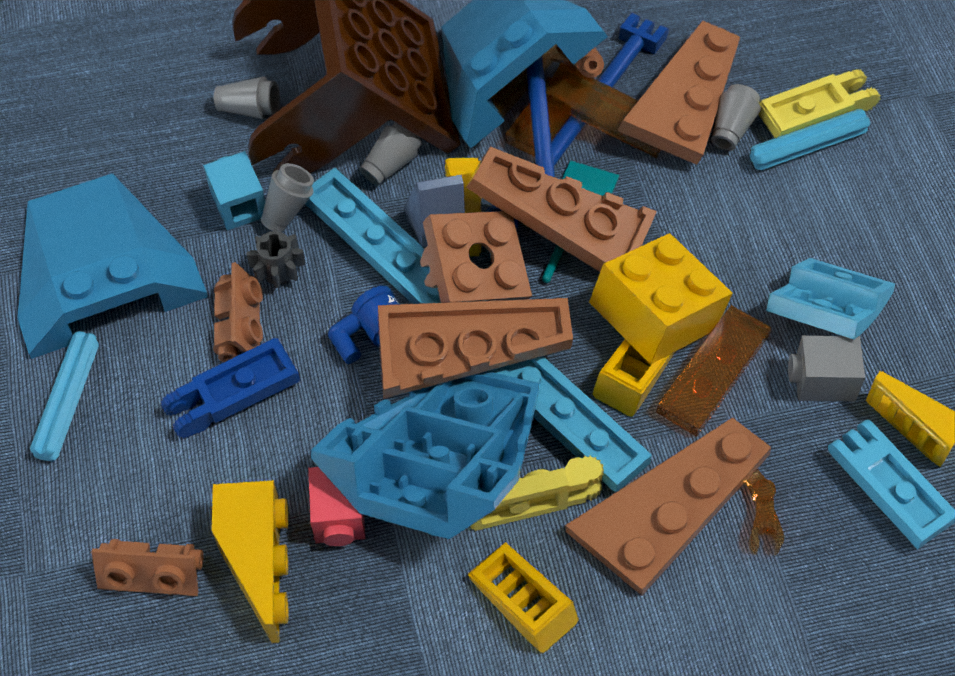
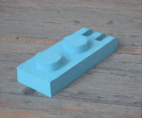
(893, 483)

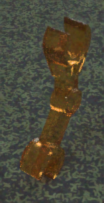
(765, 518)

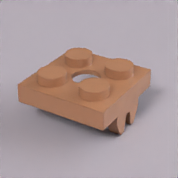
(449, 261)

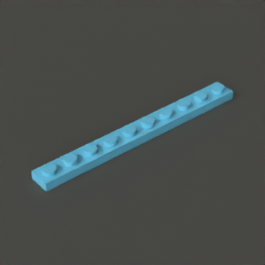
(397, 257)

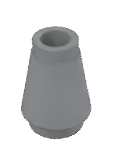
(249, 98)
(734, 116)
(390, 153)
(286, 195)

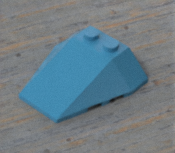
(497, 41)
(93, 253)
(435, 454)

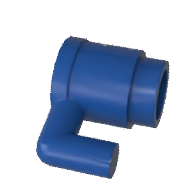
(363, 315)

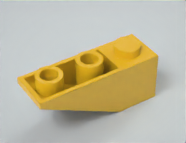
(248, 536)

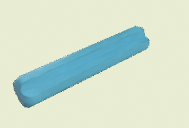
(809, 139)
(64, 396)

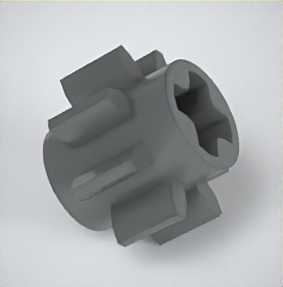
(276, 258)

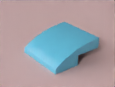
(831, 298)

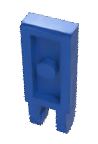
(231, 387)

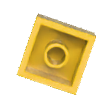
(659, 297)

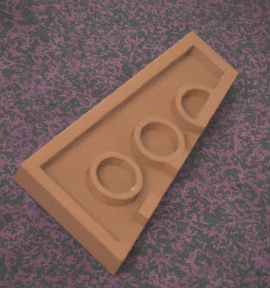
(685, 96)
(561, 210)
(459, 339)
(663, 510)

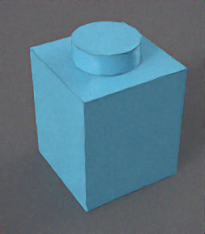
(235, 190)

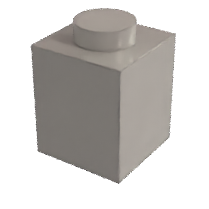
(827, 368)

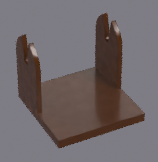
(378, 68)

